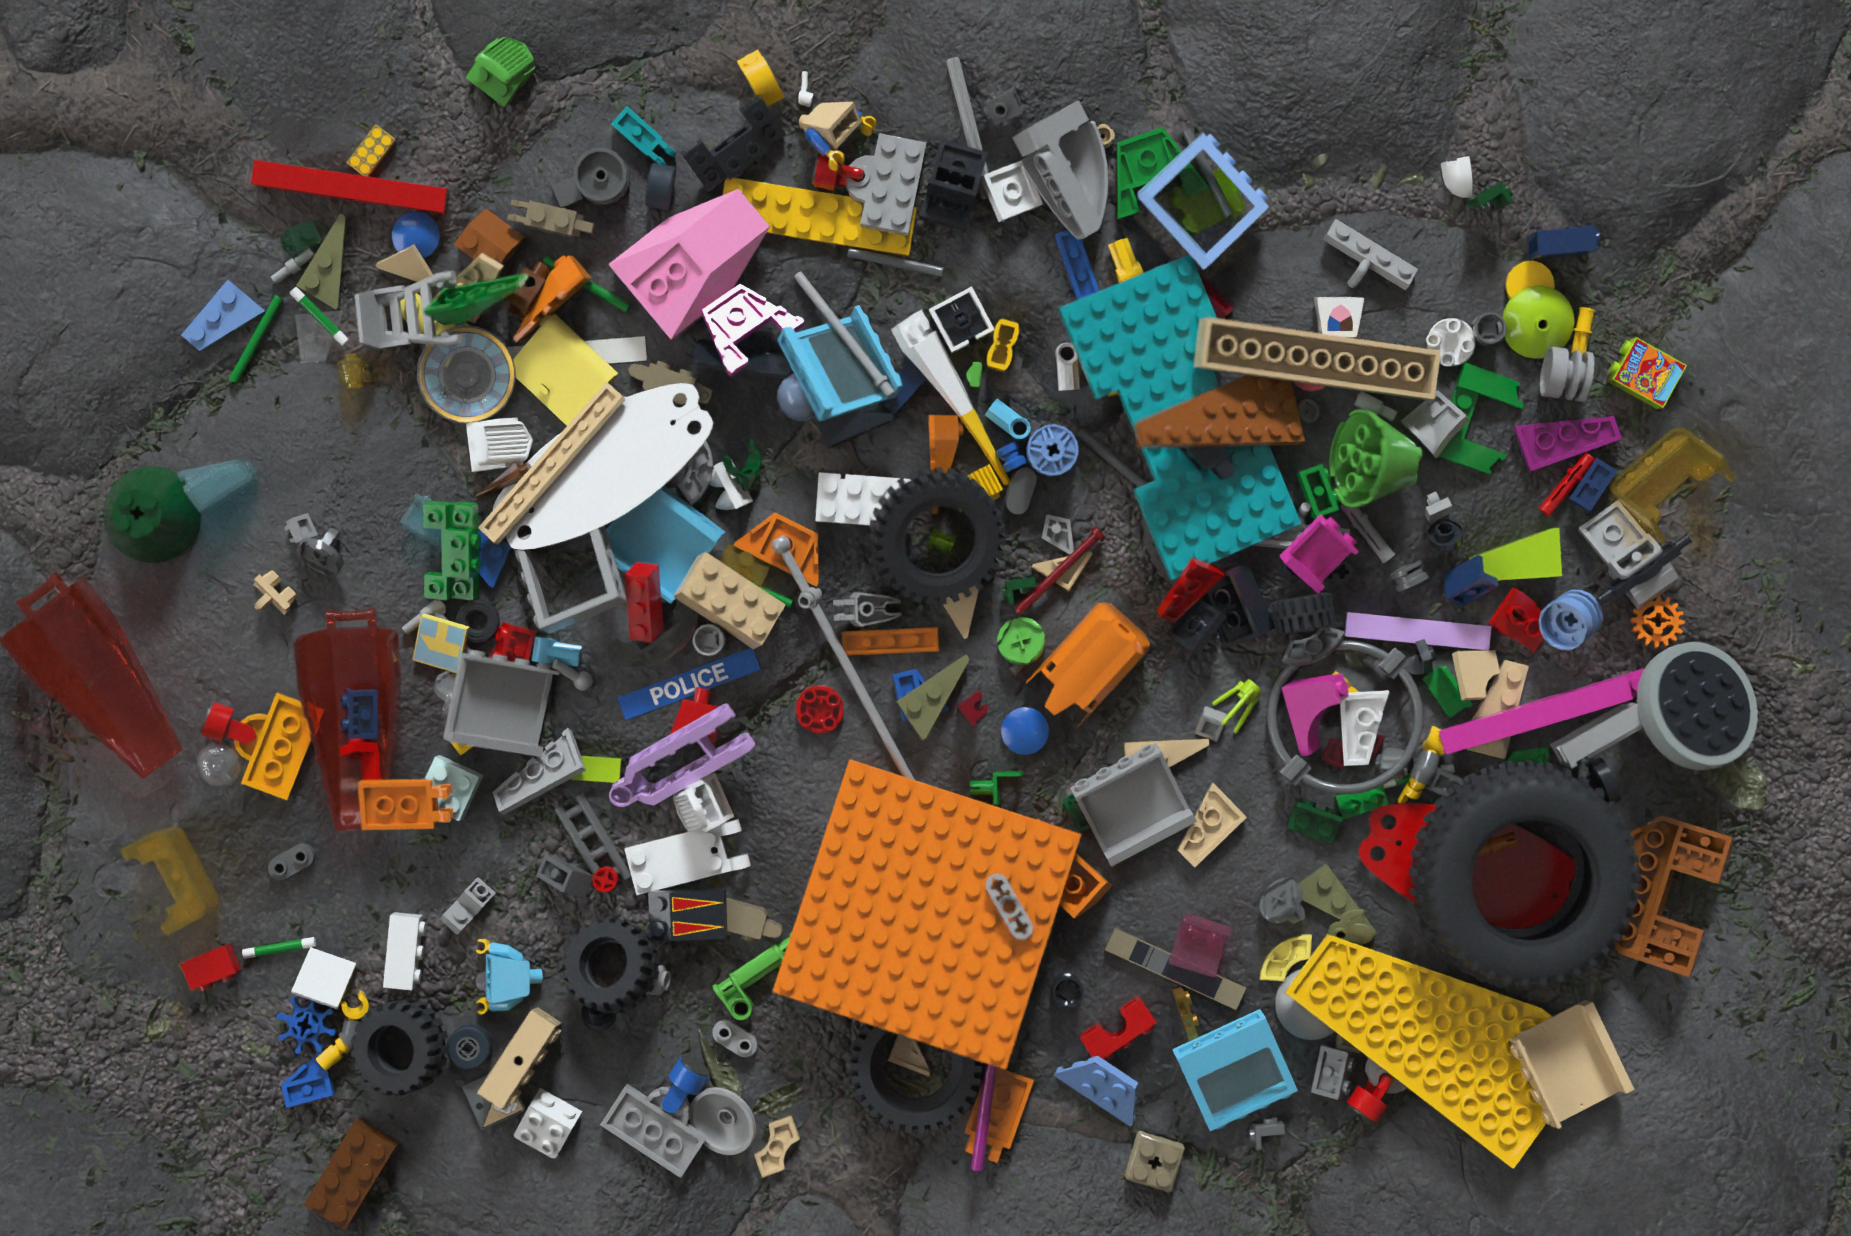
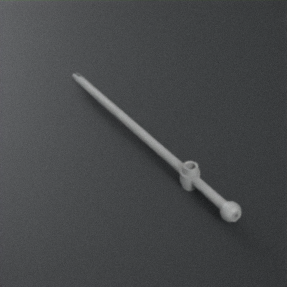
(810, 598)

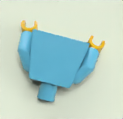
(506, 977)

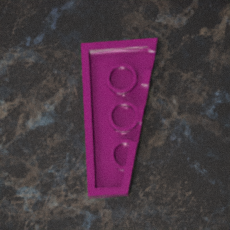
(1556, 441)

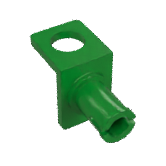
(992, 787)

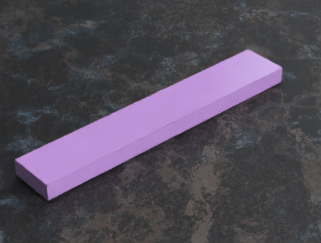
(1413, 630)

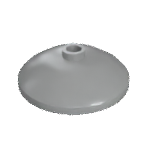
(1295, 1017)
(724, 1120)

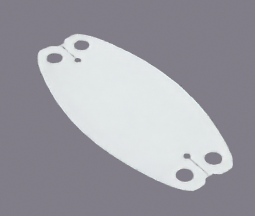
(616, 468)

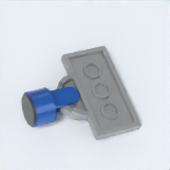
(659, 1121)

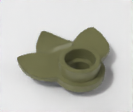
(1353, 928)

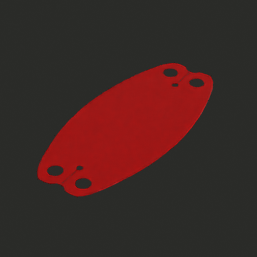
(1507, 887)

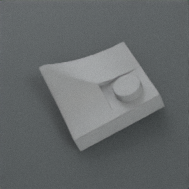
(1435, 423)

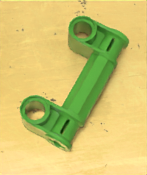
(748, 975)

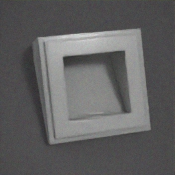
(1210, 724)

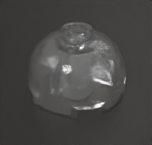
(220, 763)

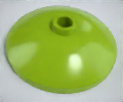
(1527, 310)

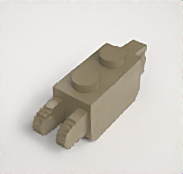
(551, 219)
(661, 375)
(750, 921)

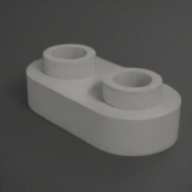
(736, 1036)

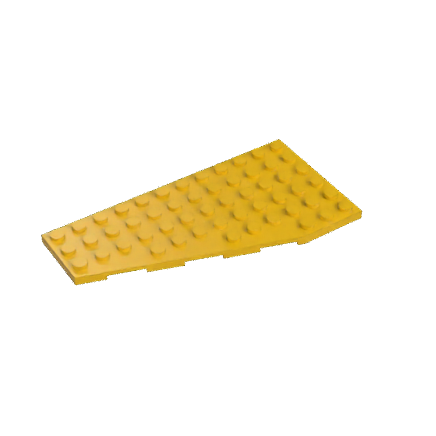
(1431, 1036)

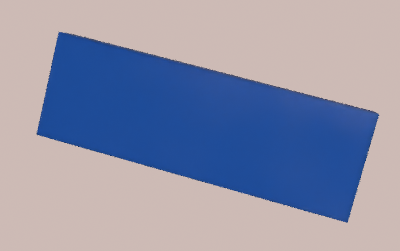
(1077, 264)

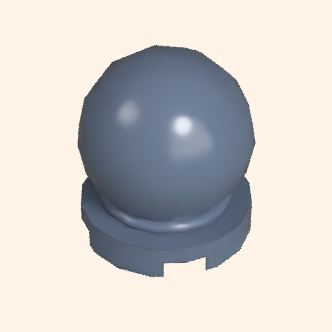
(793, 400)

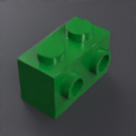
(1317, 491)

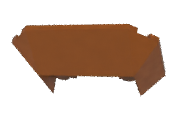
(1662, 850)

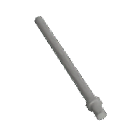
(881, 381)

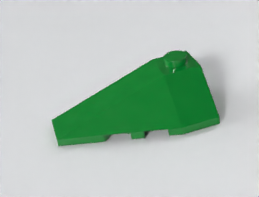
(466, 301)

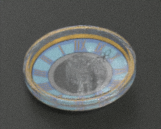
(468, 378)

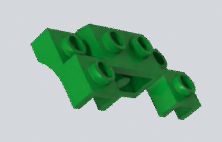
(459, 550)

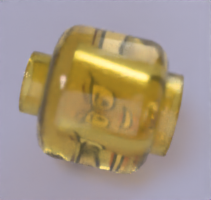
(353, 371)

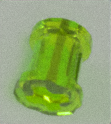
(941, 541)

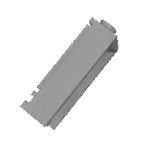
(1597, 734)

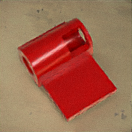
(1518, 619)

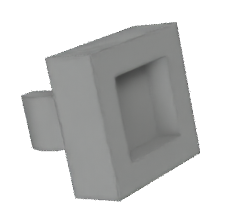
(1437, 509)
(301, 528)

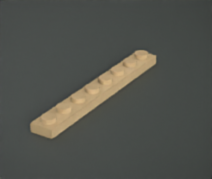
(551, 463)

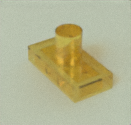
(745, 564)

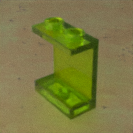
(1202, 208)

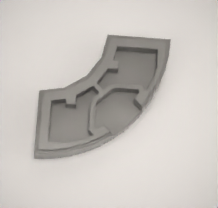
(698, 474)

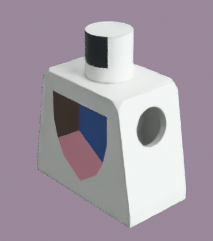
(1338, 315)

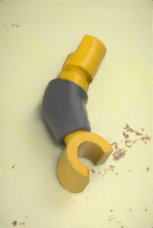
(1425, 767)
(343, 1044)

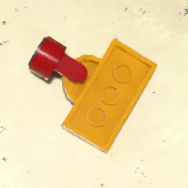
(270, 742)

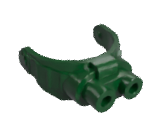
(751, 471)

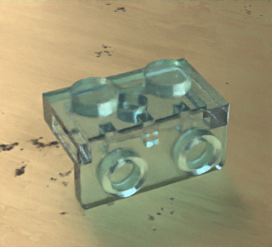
(413, 521)

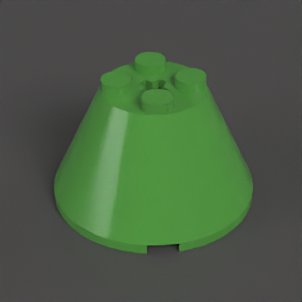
(1371, 459)

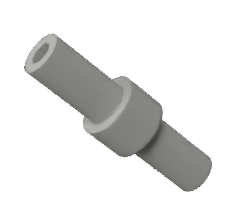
(292, 266)

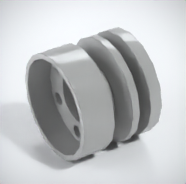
(1571, 375)

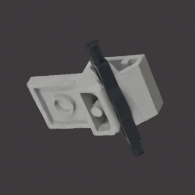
(1633, 557)

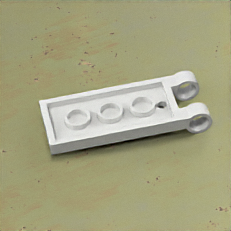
(682, 858)

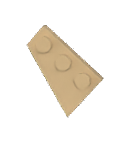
(1215, 821)

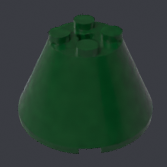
(150, 515)

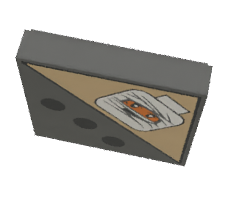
(485, 1111)

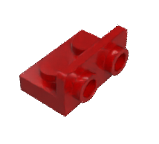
(514, 642)

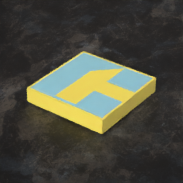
(440, 642)

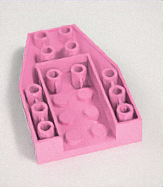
(692, 260)

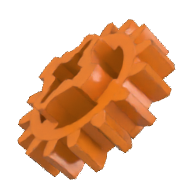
(1668, 622)

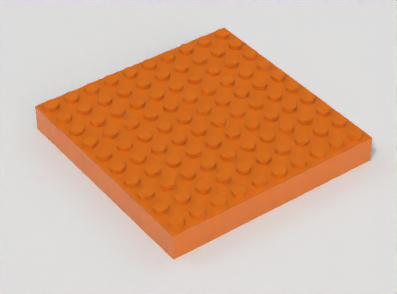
(904, 918)

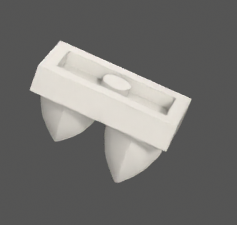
(733, 496)

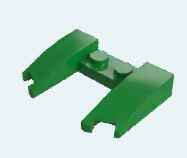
(1469, 385)

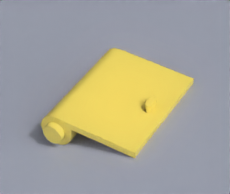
(564, 365)

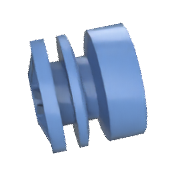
(1038, 455)
(1570, 619)

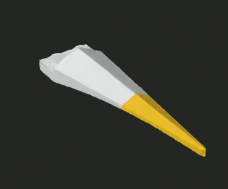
(930, 356)

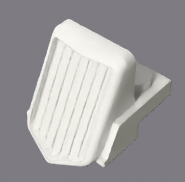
(498, 443)
(702, 804)

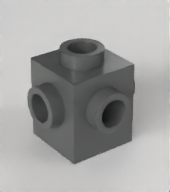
(1007, 99)

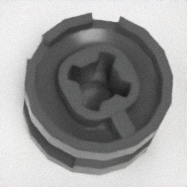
(1408, 579)

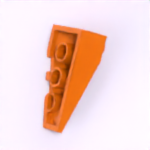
(559, 286)

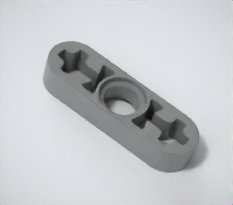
(994, 893)

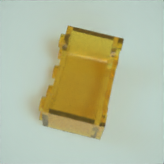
(181, 872)

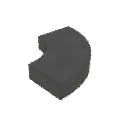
(1313, 648)

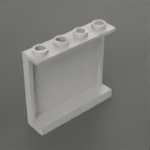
(499, 703)
(1133, 804)

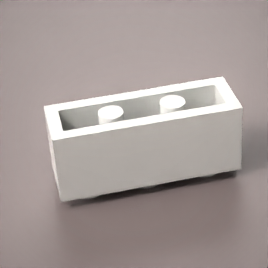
(404, 951)

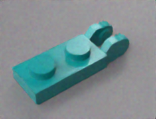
(641, 135)

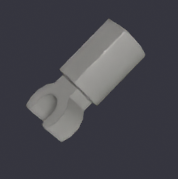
(1367, 402)

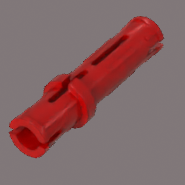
(1568, 483)

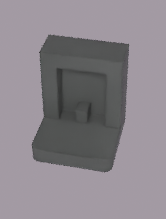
(1268, 1127)

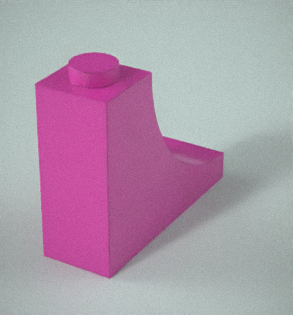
(1306, 704)

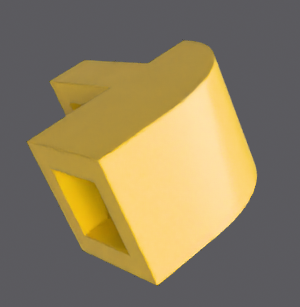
(760, 78)

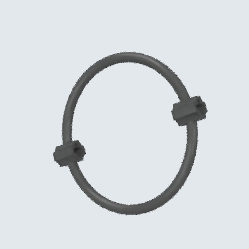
(1297, 769)

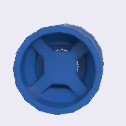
(1010, 455)

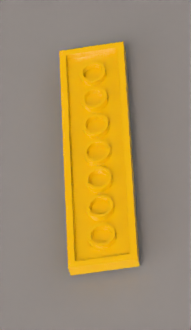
(818, 217)

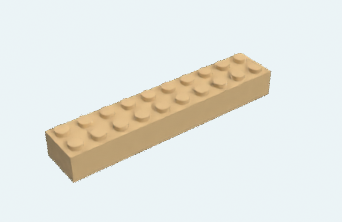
(1316, 359)

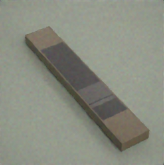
(1157, 961)

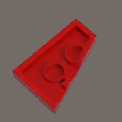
(1189, 588)

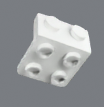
(547, 1123)

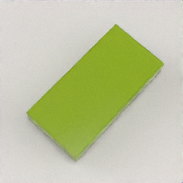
(600, 769)

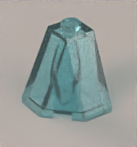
(218, 483)

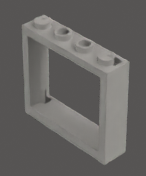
(615, 591)

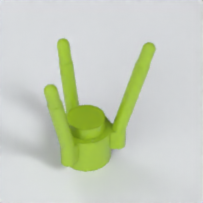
(1248, 693)

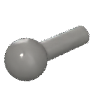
(582, 680)

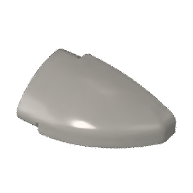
(1068, 167)

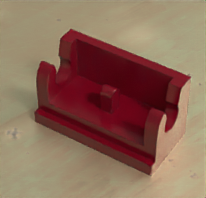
(970, 710)

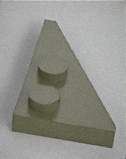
(324, 272)
(926, 701)
(1327, 893)

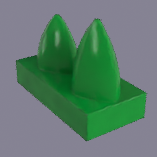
(1359, 803)

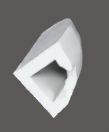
(1458, 177)

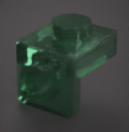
(300, 238)

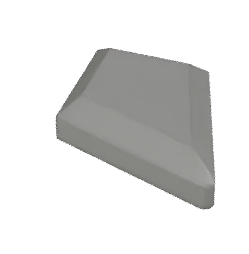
(1058, 533)

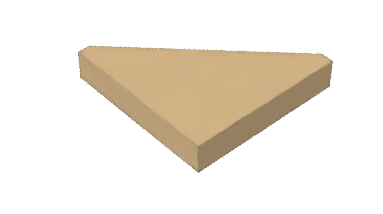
(407, 264)
(1070, 576)
(962, 610)
(908, 1054)

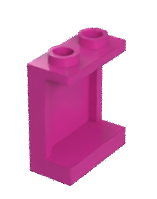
(1318, 551)

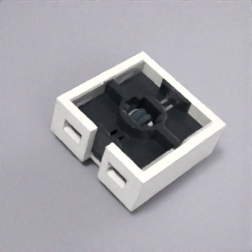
(956, 311)

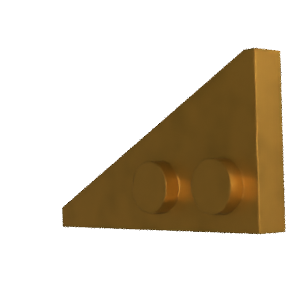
(1189, 1020)

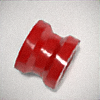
(603, 883)

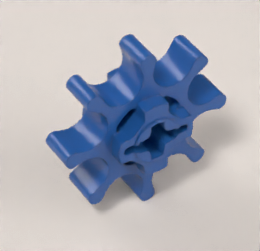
(297, 1027)

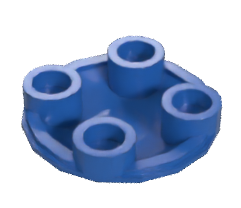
(418, 230)
(1024, 730)

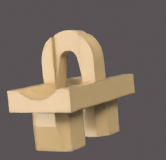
(270, 595)

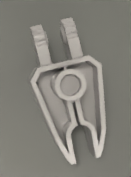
(862, 609)

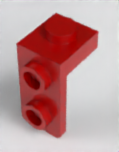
(368, 756)

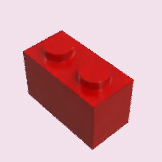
(211, 966)

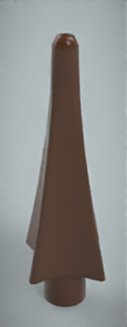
(507, 478)

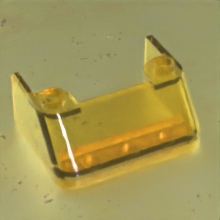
(1662, 471)

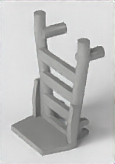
(372, 314)

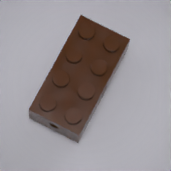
(351, 1173)

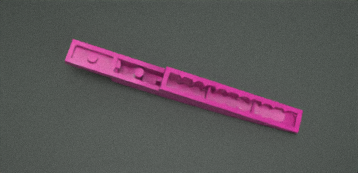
(1541, 712)

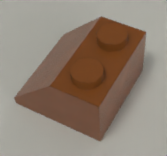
(491, 237)

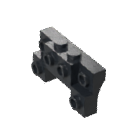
(738, 150)

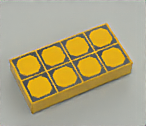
(371, 151)

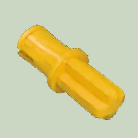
(1582, 329)

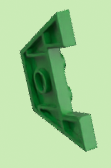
(1141, 160)

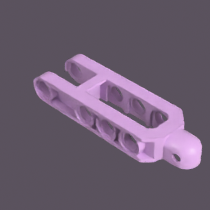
(636, 787)

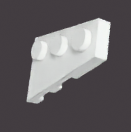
(1360, 722)

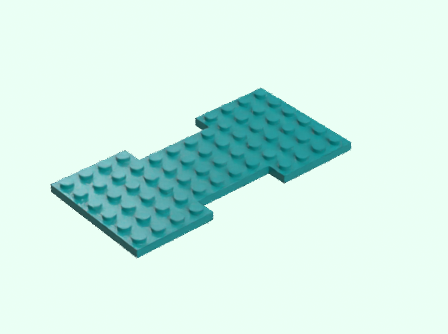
(1144, 346)

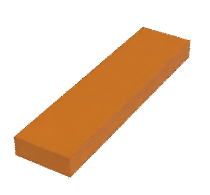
(890, 641)

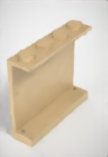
(1570, 1062)

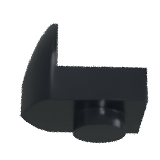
(1422, 661)

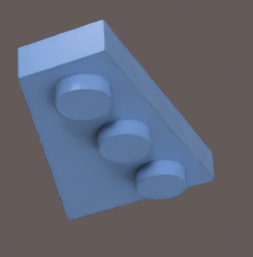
(222, 315)

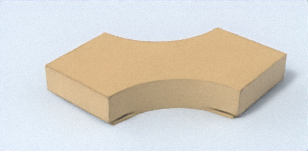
(782, 1135)

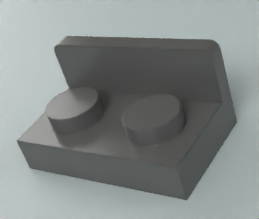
(1333, 1072)

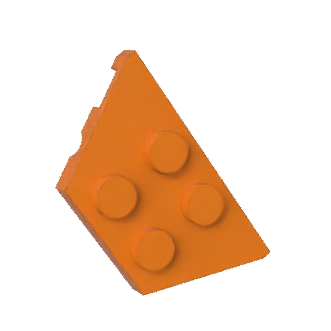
(803, 545)

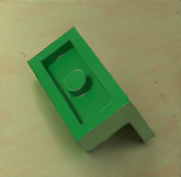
(1445, 690)

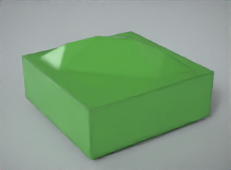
(974, 375)

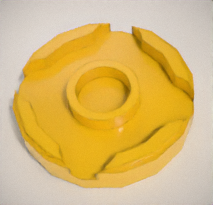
(1527, 275)

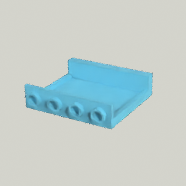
(663, 533)

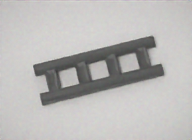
(596, 827)

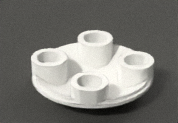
(1454, 341)

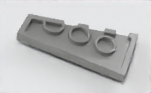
(557, 765)

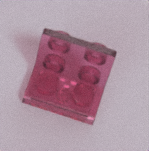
(1199, 945)

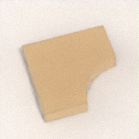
(1474, 671)

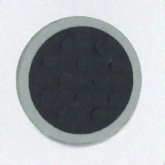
(1697, 706)

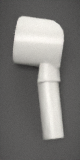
(805, 97)

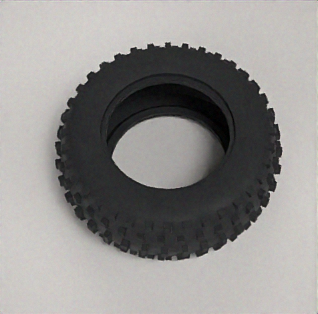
(1582, 925)

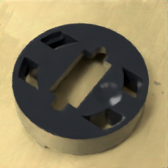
(1604, 779)

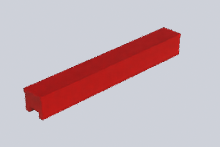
(349, 187)

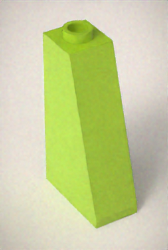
(1526, 558)

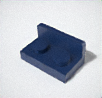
(360, 714)

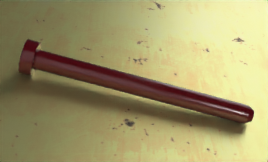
(1060, 570)

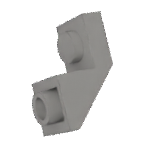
(467, 906)

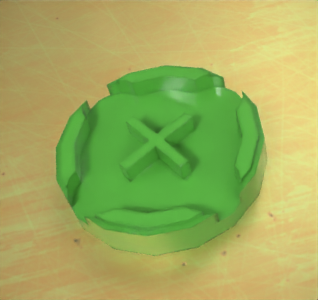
(1021, 641)

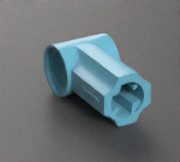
(1006, 419)
(548, 650)

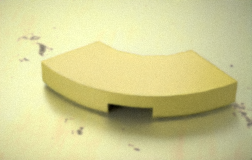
(1285, 956)

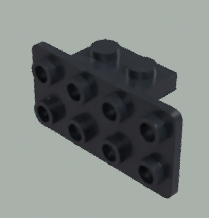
(757, 351)

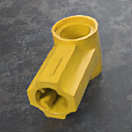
(1124, 260)

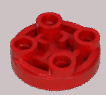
(819, 709)

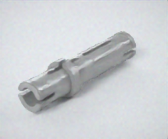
(1369, 533)

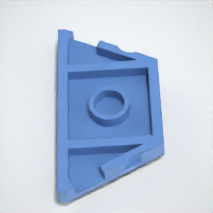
(1103, 1086)

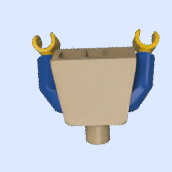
(831, 124)

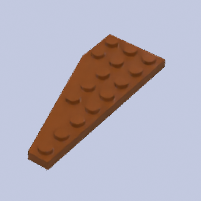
(1235, 414)

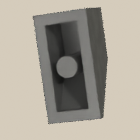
(564, 876)

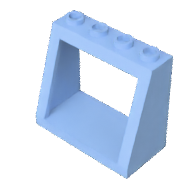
(1226, 163)

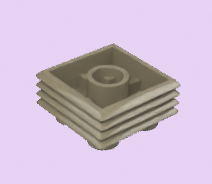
(1145, 1149)

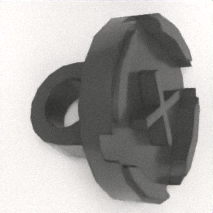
(321, 554)
(1283, 902)

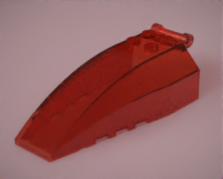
(89, 667)
(324, 667)

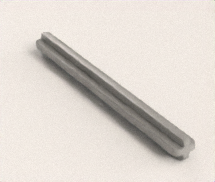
(965, 111)

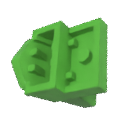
(502, 69)

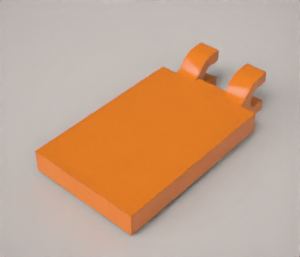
(402, 804)
(1007, 1108)

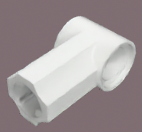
(1067, 370)

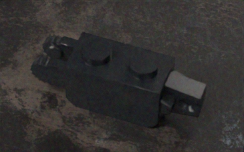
(1210, 459)

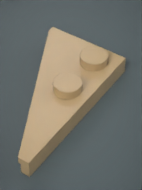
(1172, 750)

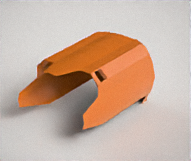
(1093, 659)

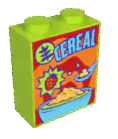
(1646, 372)

